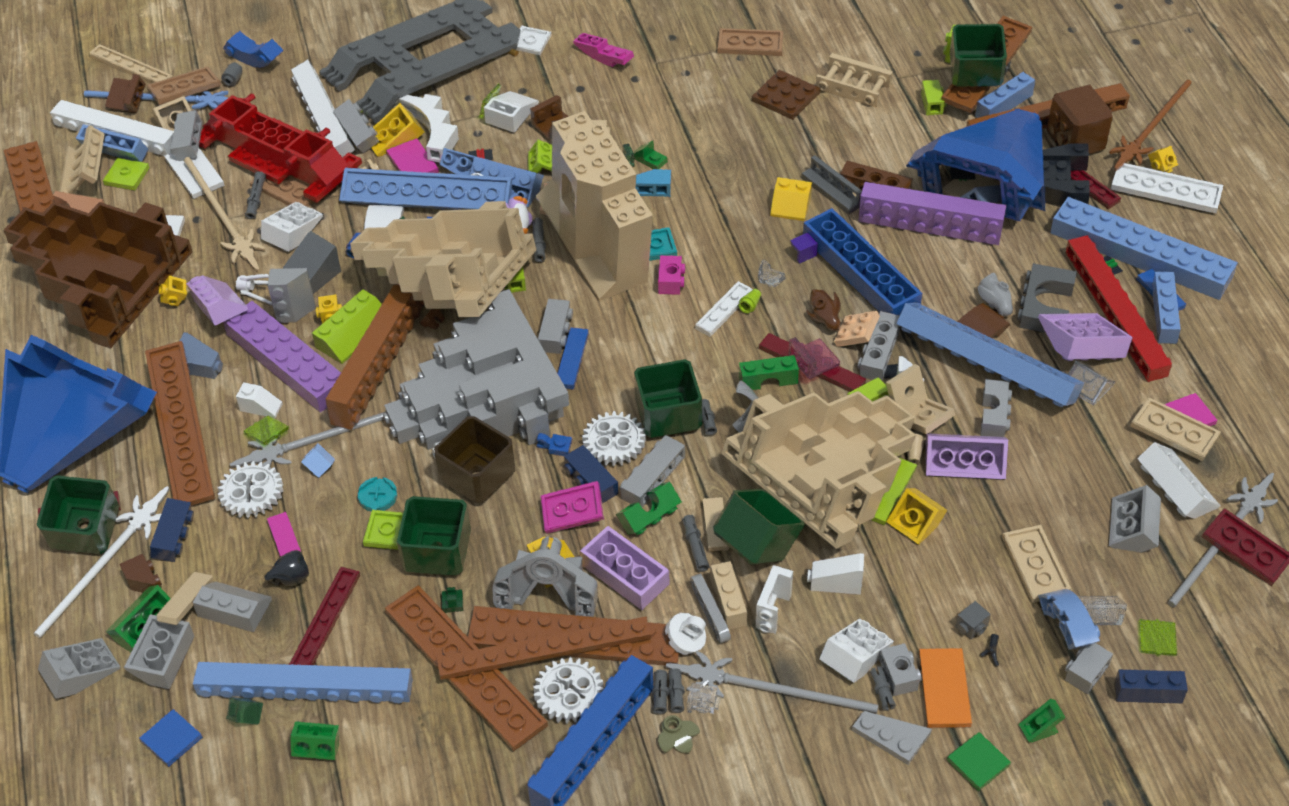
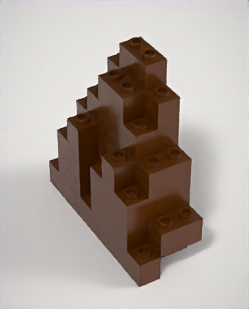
(98, 262)

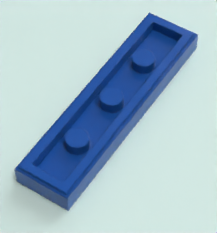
(572, 356)

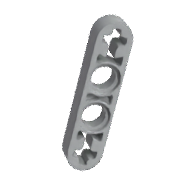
(710, 608)

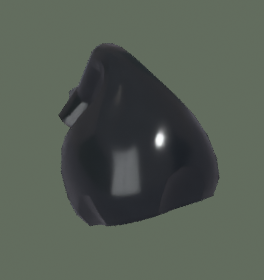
(288, 569)

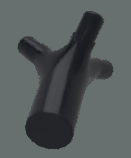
(992, 649)

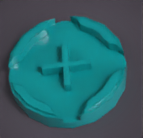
(377, 494)

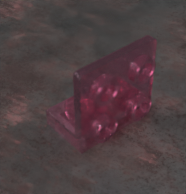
(813, 357)

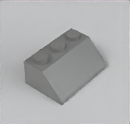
(290, 294)
(1135, 520)
(231, 605)
(159, 652)

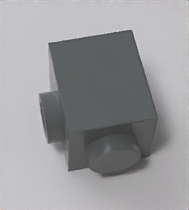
(973, 620)

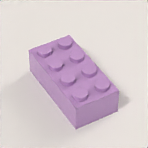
(624, 567)

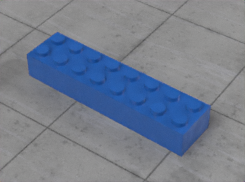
(861, 263)
(592, 734)

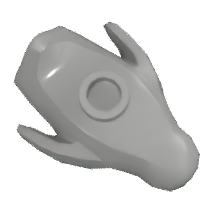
(996, 294)

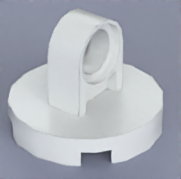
(686, 633)

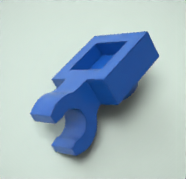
(557, 445)

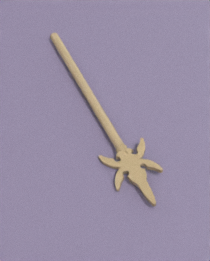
(241, 245)

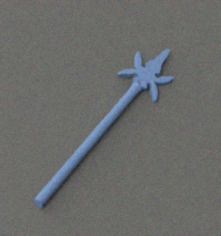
(203, 100)

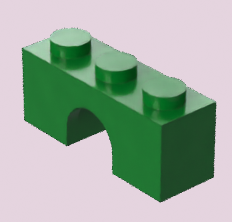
(782, 368)
(663, 500)

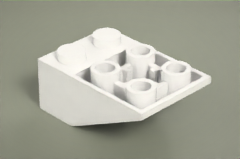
(508, 110)
(289, 225)
(855, 649)

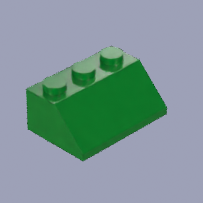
(131, 623)

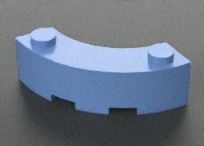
(1073, 617)

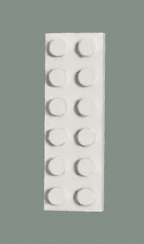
(1167, 187)

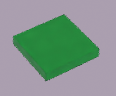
(978, 761)

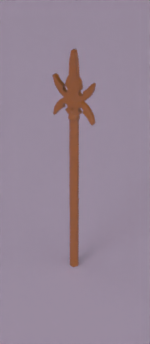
(1134, 148)

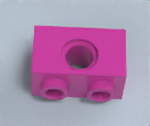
(670, 274)

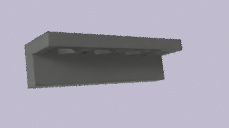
(832, 187)

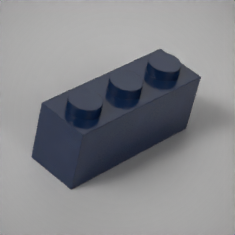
(588, 469)
(171, 530)
(1150, 686)

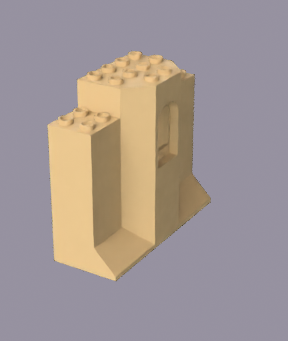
(597, 206)

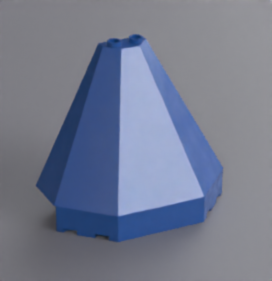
(998, 148)
(59, 411)

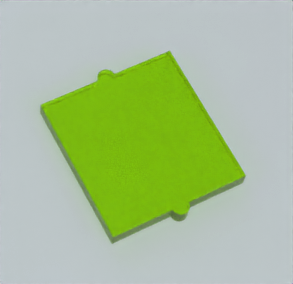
(495, 92)
(266, 430)
(1157, 637)

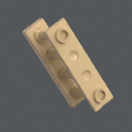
(856, 69)
(83, 162)

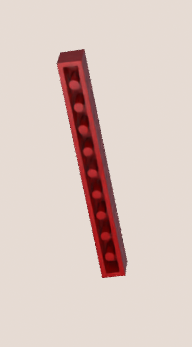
(1118, 307)

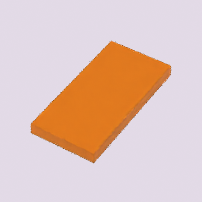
(945, 688)

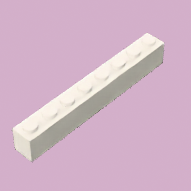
(321, 106)
(74, 116)

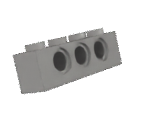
(880, 347)

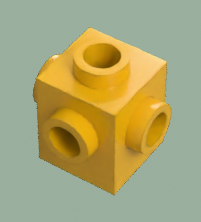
(1163, 159)
(173, 291)
(327, 307)

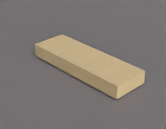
(712, 509)

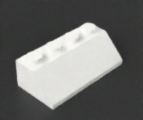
(1177, 481)

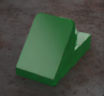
(648, 156)
(1042, 721)

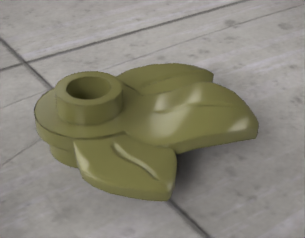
(679, 737)

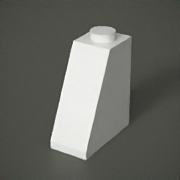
(838, 574)

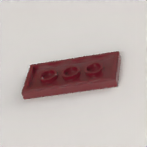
(1247, 546)

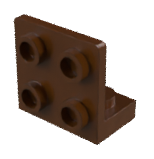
(125, 94)
(545, 113)

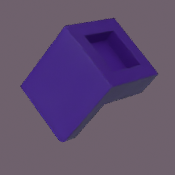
(805, 247)

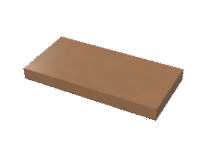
(750, 42)
(183, 85)
(287, 191)

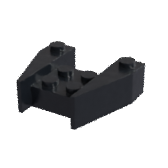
(1057, 173)

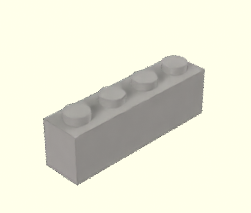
(653, 470)

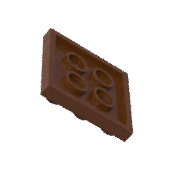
(786, 94)

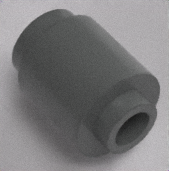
(232, 74)

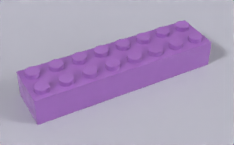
(931, 213)
(283, 354)

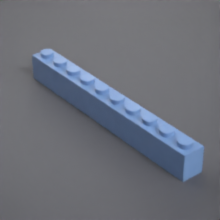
(303, 682)

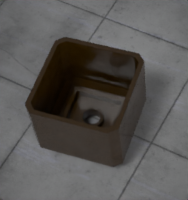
(474, 448)

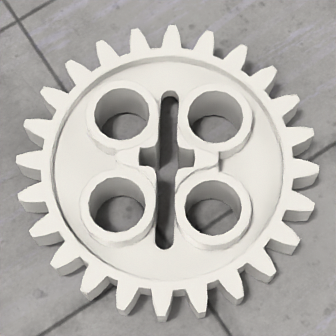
(614, 438)
(237, 486)
(567, 689)

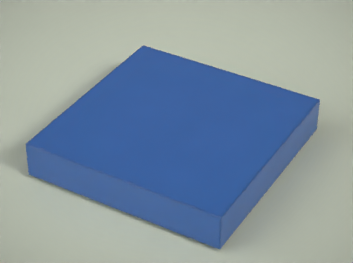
(170, 737)

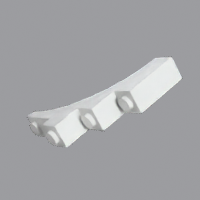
(437, 121)

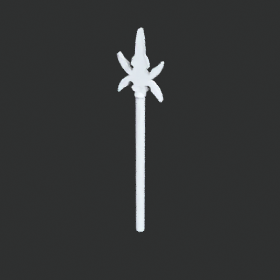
(140, 518)

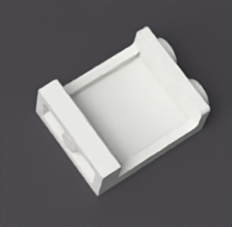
(777, 586)

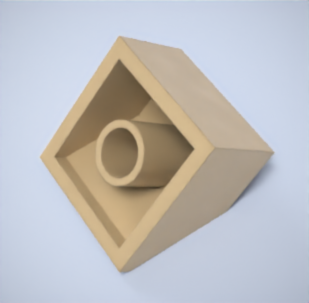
(166, 114)

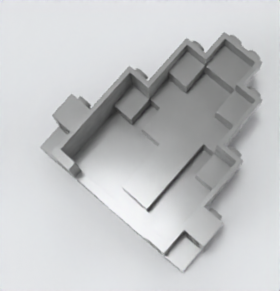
(483, 371)

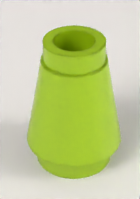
(749, 301)

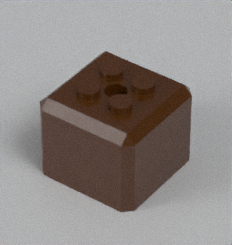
(1080, 118)

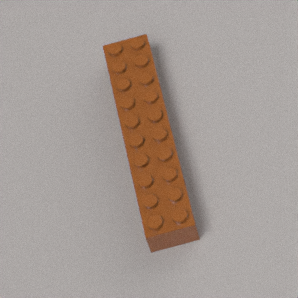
(372, 357)

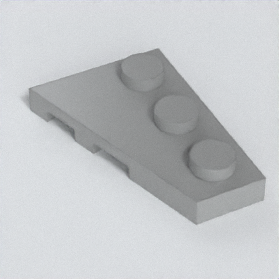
(892, 735)

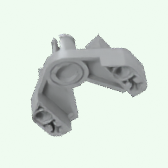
(546, 566)

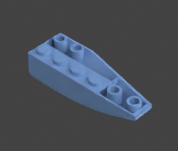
(524, 183)

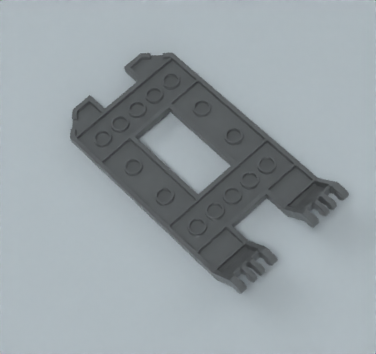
(405, 71)

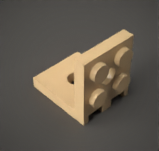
(927, 412)

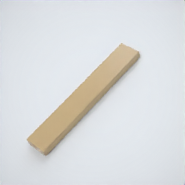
(128, 64)

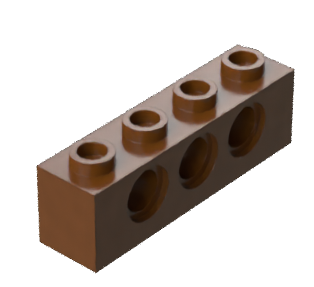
(859, 174)

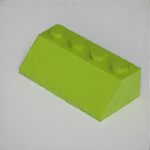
(346, 327)

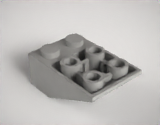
(76, 666)

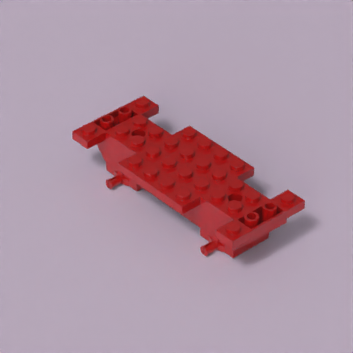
(276, 147)

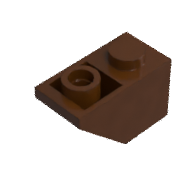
(139, 573)

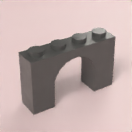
(1043, 280)

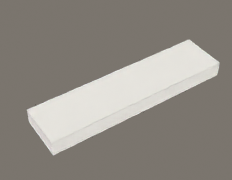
(722, 309)

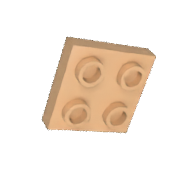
(857, 328)

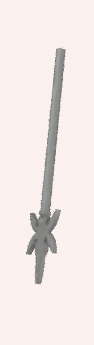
(271, 452)
(1251, 500)
(710, 674)

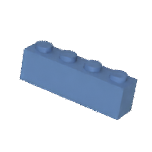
(1006, 96)
(118, 145)
(1166, 307)

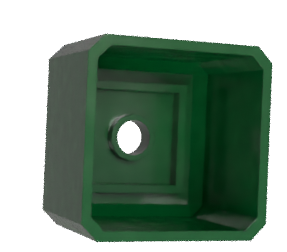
(978, 55)
(668, 398)
(69, 504)
(757, 526)
(434, 535)

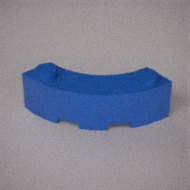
(249, 52)

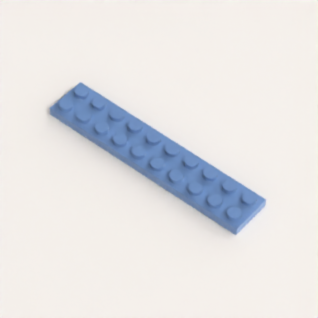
(422, 189)

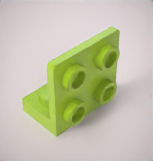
(540, 157)

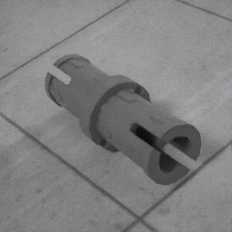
(709, 424)
(883, 688)
(676, 690)
(660, 703)

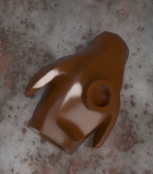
(825, 309)

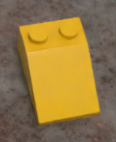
(395, 129)

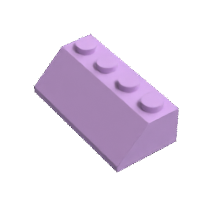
(215, 299)
(966, 456)

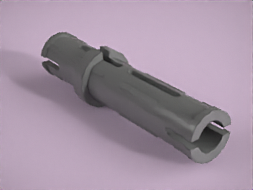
(254, 200)
(538, 235)
(693, 537)

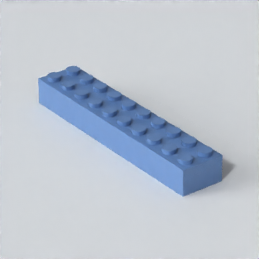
(1145, 247)
(991, 354)

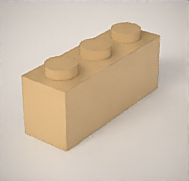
(728, 595)

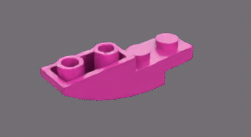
(600, 50)

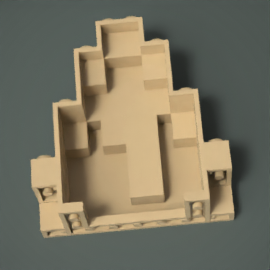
(450, 259)
(824, 457)

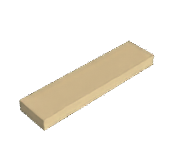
(183, 599)

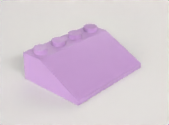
(1085, 336)

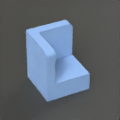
(318, 460)

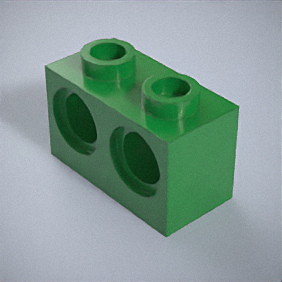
(315, 740)

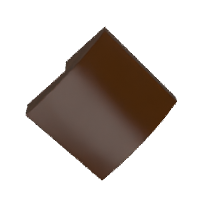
(985, 321)

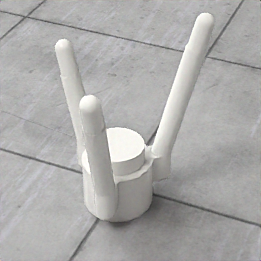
(246, 283)

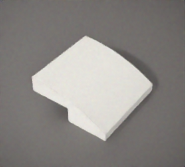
(382, 215)

